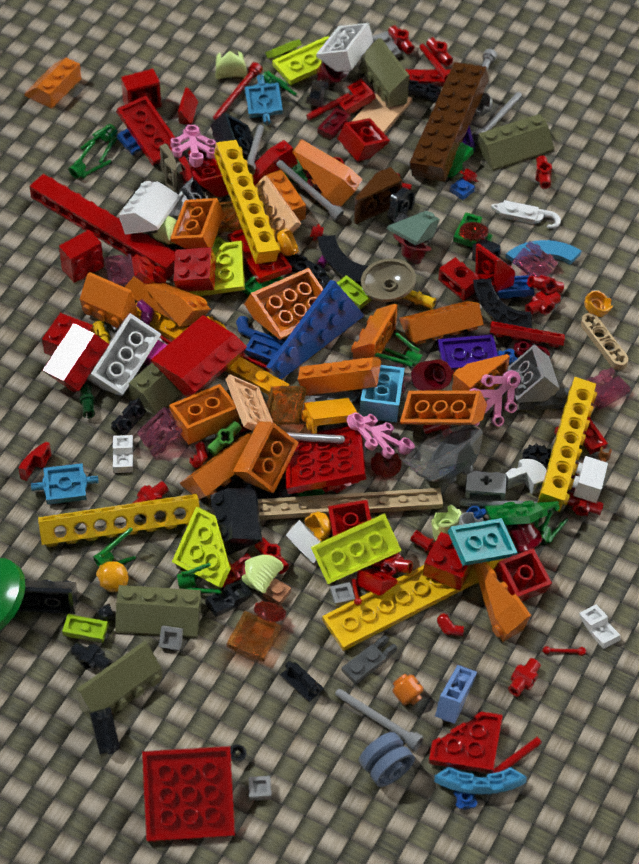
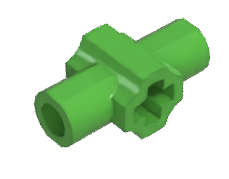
(217, 444)

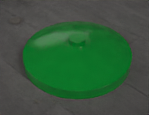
(11, 590)

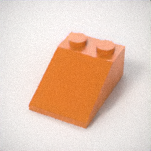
(179, 304)
(472, 373)

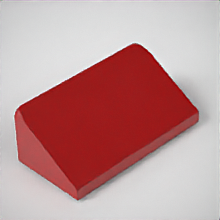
(187, 107)
(375, 581)

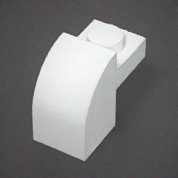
(528, 472)

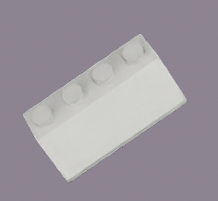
(346, 46)
(148, 208)
(124, 355)

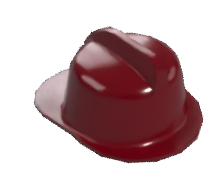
(329, 75)
(412, 252)
(431, 375)
(524, 536)

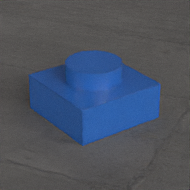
(462, 189)

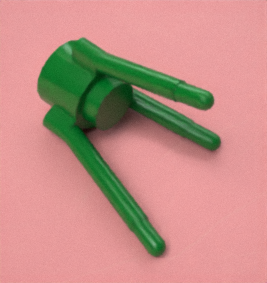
(270, 78)
(107, 133)
(78, 167)
(411, 358)
(545, 530)
(106, 556)
(187, 580)

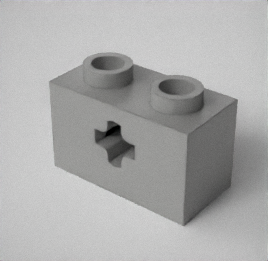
(485, 485)

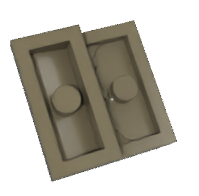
(168, 167)

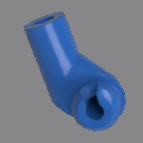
(243, 328)

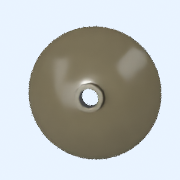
(388, 280)

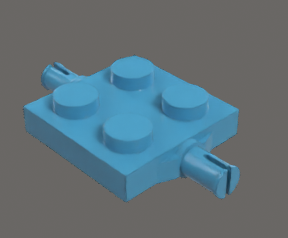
(263, 100)
(64, 483)

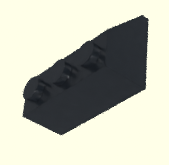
(229, 128)
(237, 518)
(49, 596)

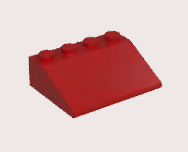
(199, 355)

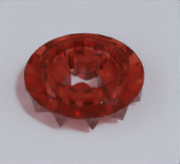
(467, 231)
(381, 469)
(270, 611)

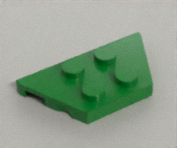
(521, 513)

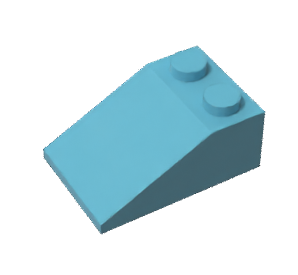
(385, 398)

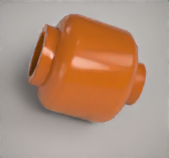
(408, 689)

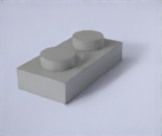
(389, 42)

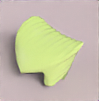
(230, 66)
(165, 231)
(444, 520)
(261, 571)

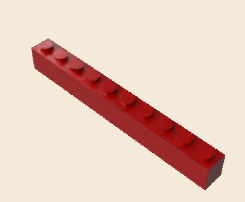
(100, 222)

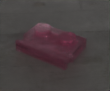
(119, 269)

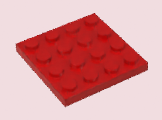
(326, 464)
(188, 793)

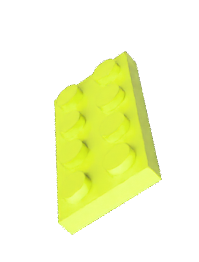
(299, 63)
(356, 548)

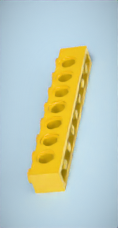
(246, 202)
(567, 442)
(109, 514)

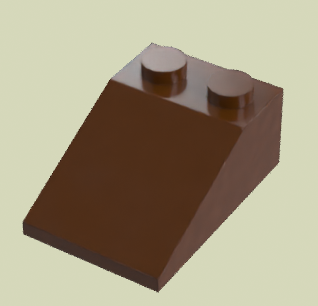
(376, 195)

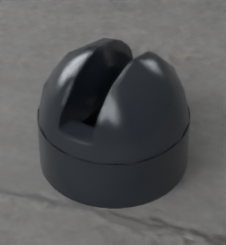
(105, 613)
(242, 755)

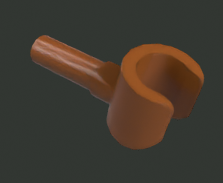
(604, 456)

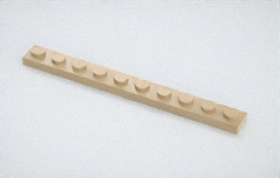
(377, 501)

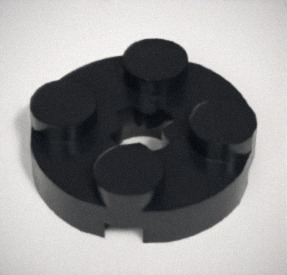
(400, 204)

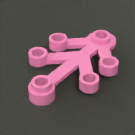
(193, 134)
(495, 396)
(380, 434)

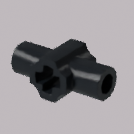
(91, 656)

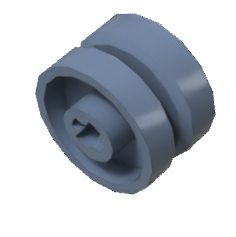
(386, 759)

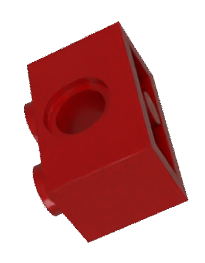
(458, 278)

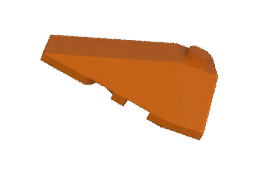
(331, 176)

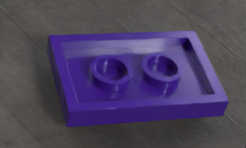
(465, 350)

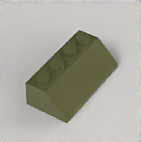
(385, 74)
(515, 142)
(153, 389)
(148, 608)
(121, 681)

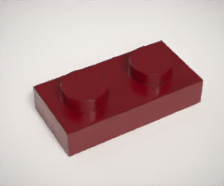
(333, 123)

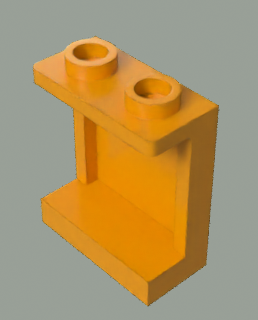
(326, 413)

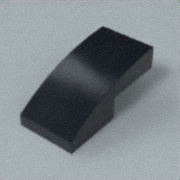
(230, 597)

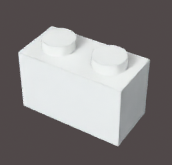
(590, 479)

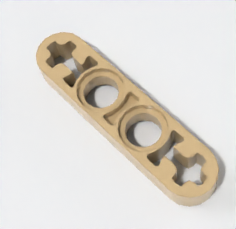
(604, 341)

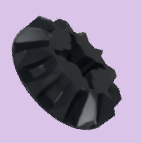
(545, 453)

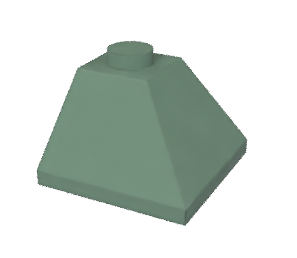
(416, 227)

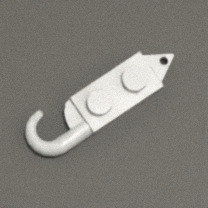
(525, 213)

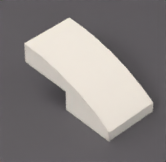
(123, 454)
(303, 539)
(598, 626)

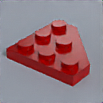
(469, 745)

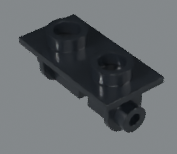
(130, 417)
(301, 681)
(105, 731)

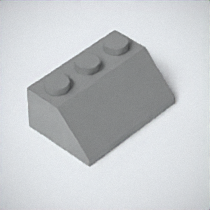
(536, 375)

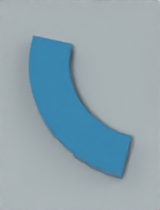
(559, 250)
(493, 783)

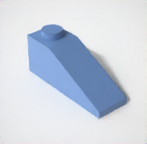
(455, 694)

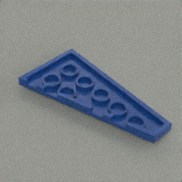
(322, 323)

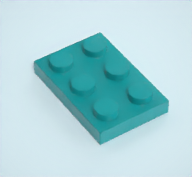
(482, 541)

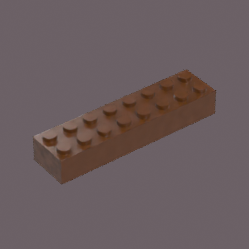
(449, 121)

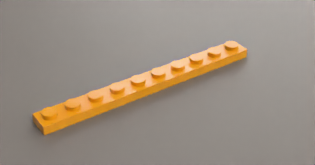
(241, 368)

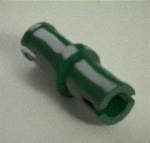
(87, 400)

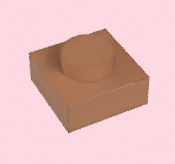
(277, 592)

